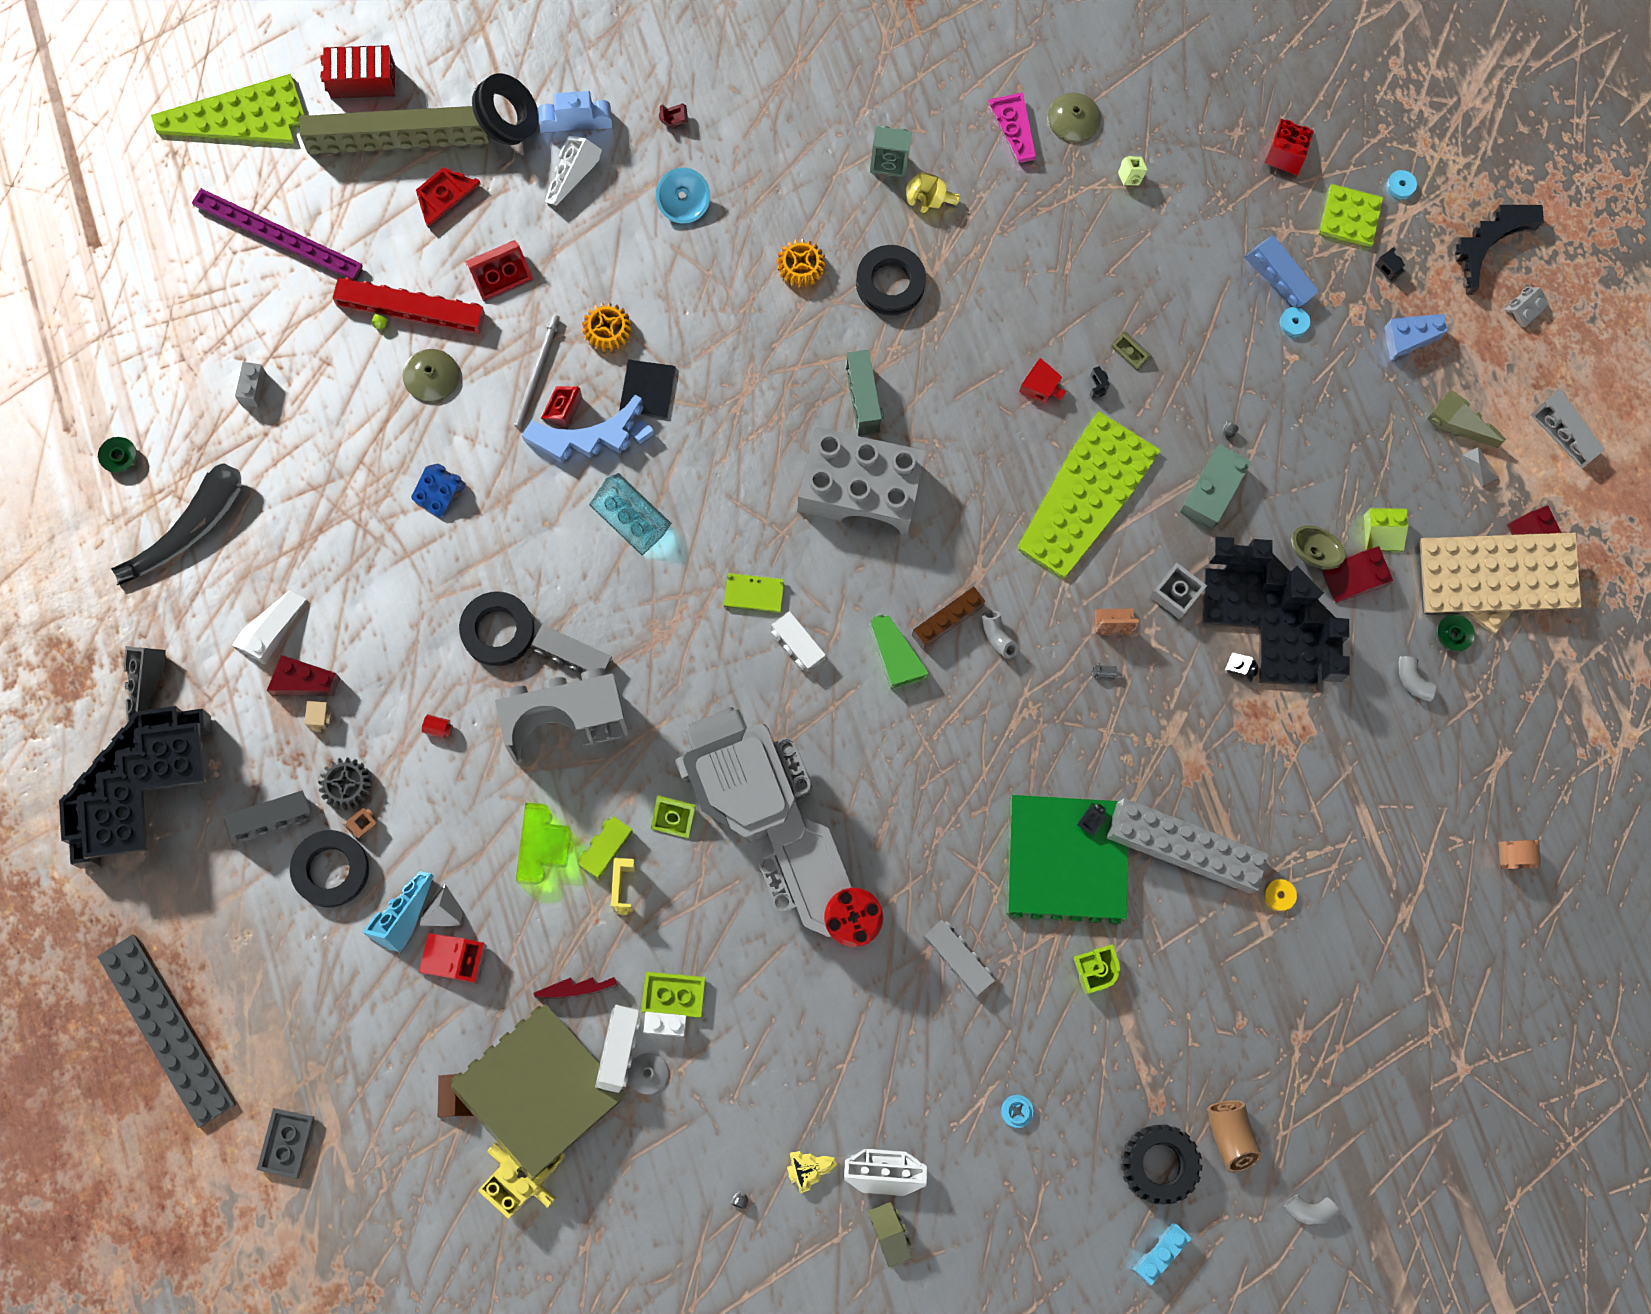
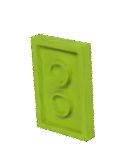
(673, 994)

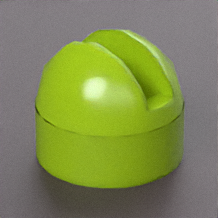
(379, 322)

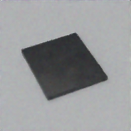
(650, 382)

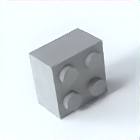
(1178, 591)

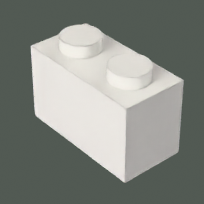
(665, 1024)

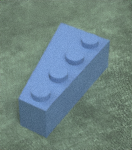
(1281, 271)

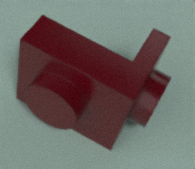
(674, 115)

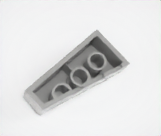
(1568, 429)

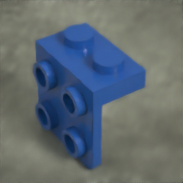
(437, 489)

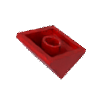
(562, 406)

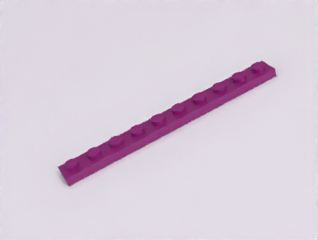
(277, 234)

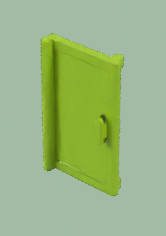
(753, 594)

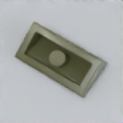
(1131, 350)

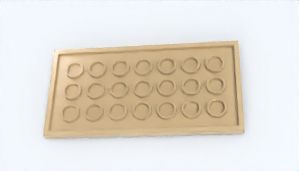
(1500, 573)

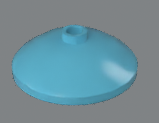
(695, 200)

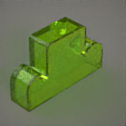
(541, 844)

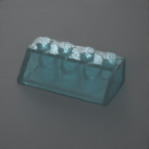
(629, 513)

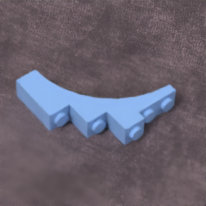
(611, 433)

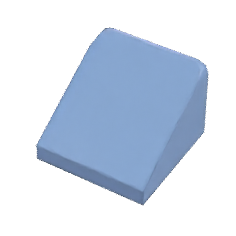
(641, 432)

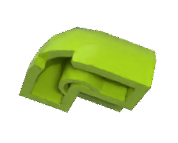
(1097, 969)

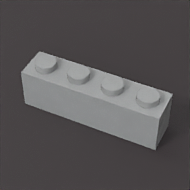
(569, 651)
(959, 958)

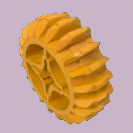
(793, 252)
(602, 313)

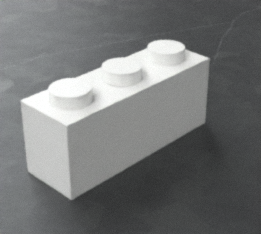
(797, 642)

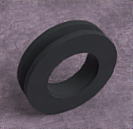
(492, 122)
(890, 256)
(490, 603)
(311, 847)

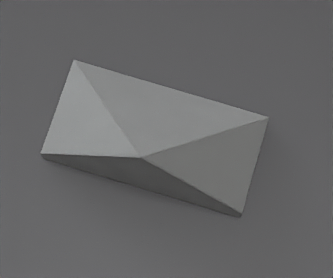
(1480, 466)

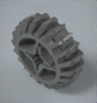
(353, 784)

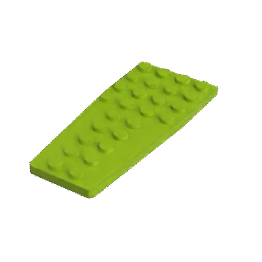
(1086, 494)

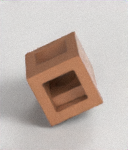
(356, 830)

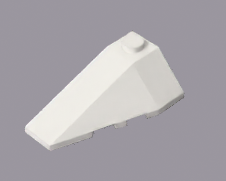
(577, 159)
(266, 631)

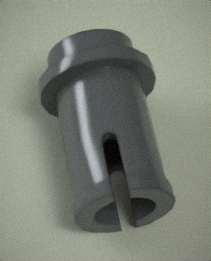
(1104, 671)

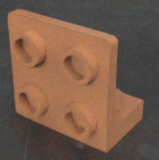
(1115, 621)

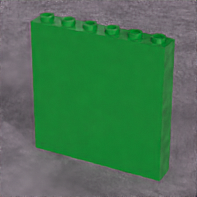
(1061, 867)

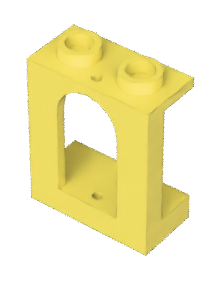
(621, 865)

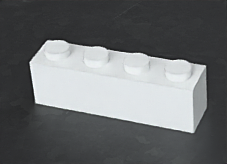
(617, 1048)

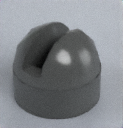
(1230, 429)
(739, 1202)

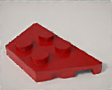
(443, 192)

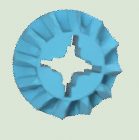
(1016, 1101)

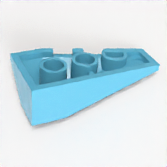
(398, 921)

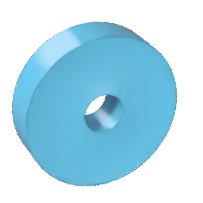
(1406, 179)
(1298, 315)

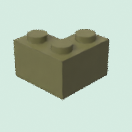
(891, 1234)

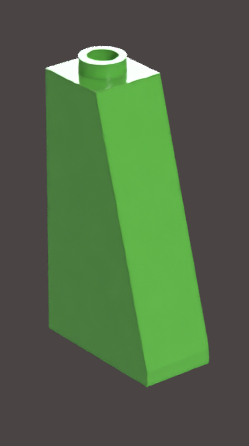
(896, 655)

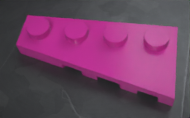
(1013, 120)

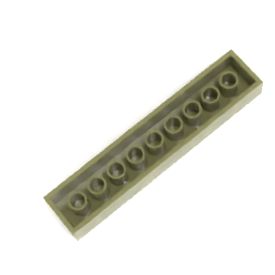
(391, 130)

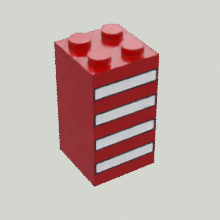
(358, 71)

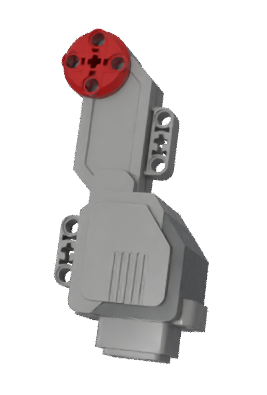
(754, 791)

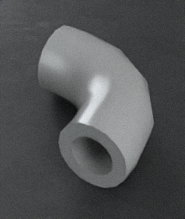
(997, 636)
(1413, 681)
(1311, 1213)

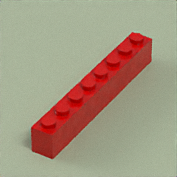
(408, 305)

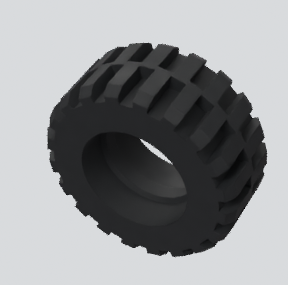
(1188, 1164)

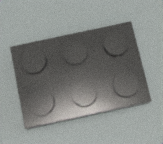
(285, 1143)

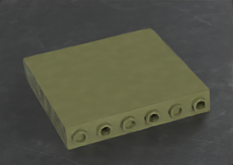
(535, 1091)

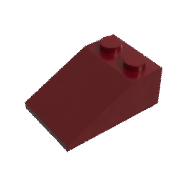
(1358, 575)

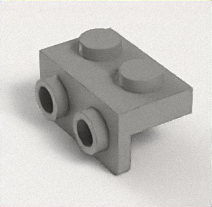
(1527, 305)

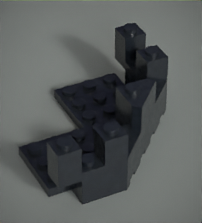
(1293, 625)
(106, 804)

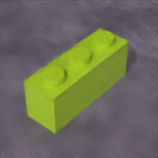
(605, 847)

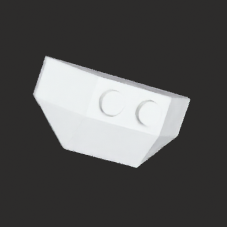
(885, 1172)

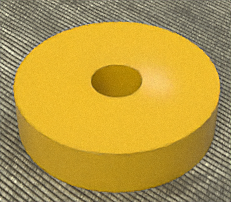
(1288, 891)

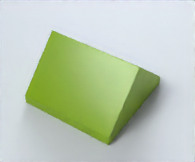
(673, 817)

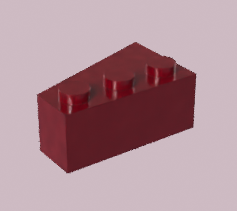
(300, 678)

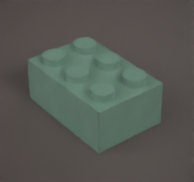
(890, 151)

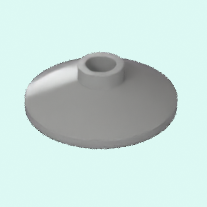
(650, 1084)

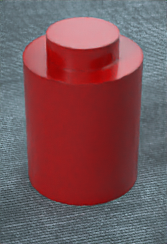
(436, 726)

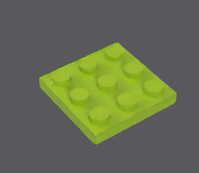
(1350, 215)

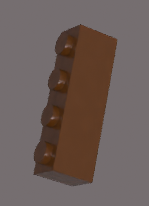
(948, 618)

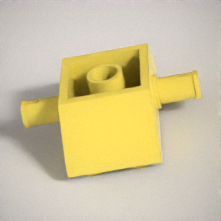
(510, 1193)

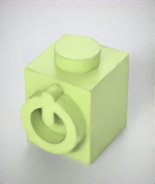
(1132, 170)

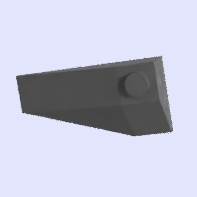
(144, 673)

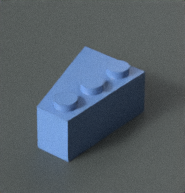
(1415, 332)

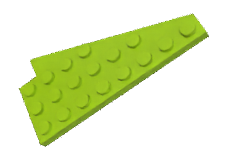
(248, 113)

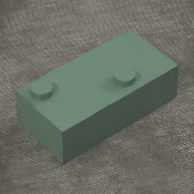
(863, 392)
(1215, 486)

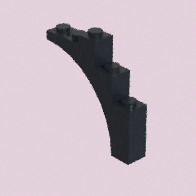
(1505, 221)

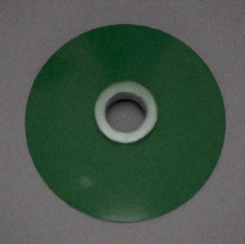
(111, 449)
(1461, 627)

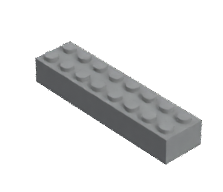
(1187, 846)

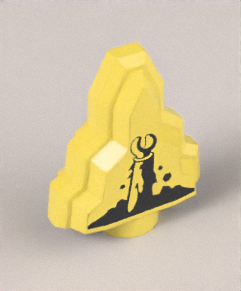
(808, 1169)

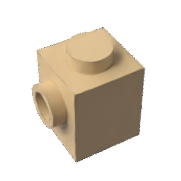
(317, 716)

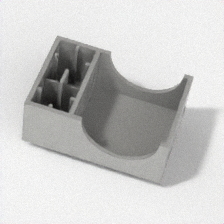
(860, 478)
(586, 706)

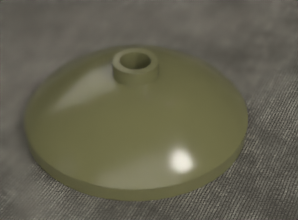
(1072, 125)
(430, 385)
(1317, 547)

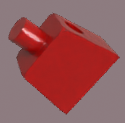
(1042, 383)

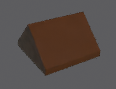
(448, 1103)

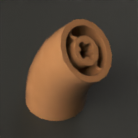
(1233, 1135)

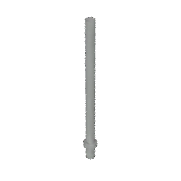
(551, 329)

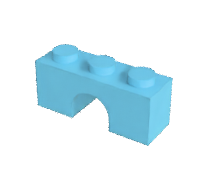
(1165, 1251)

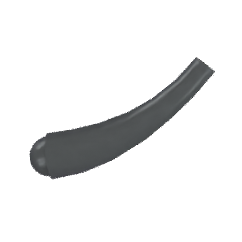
(211, 501)

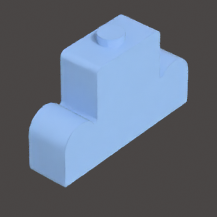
(574, 112)

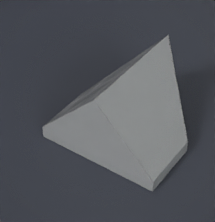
(442, 910)

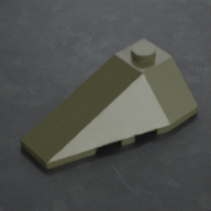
(1456, 417)

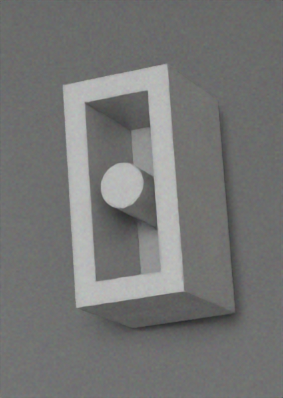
(250, 384)

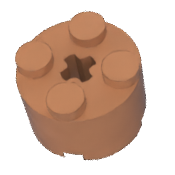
(1519, 852)

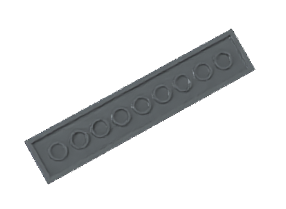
(166, 1031)

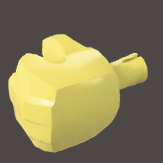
(930, 191)

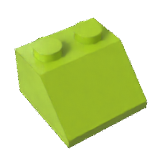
(1385, 528)

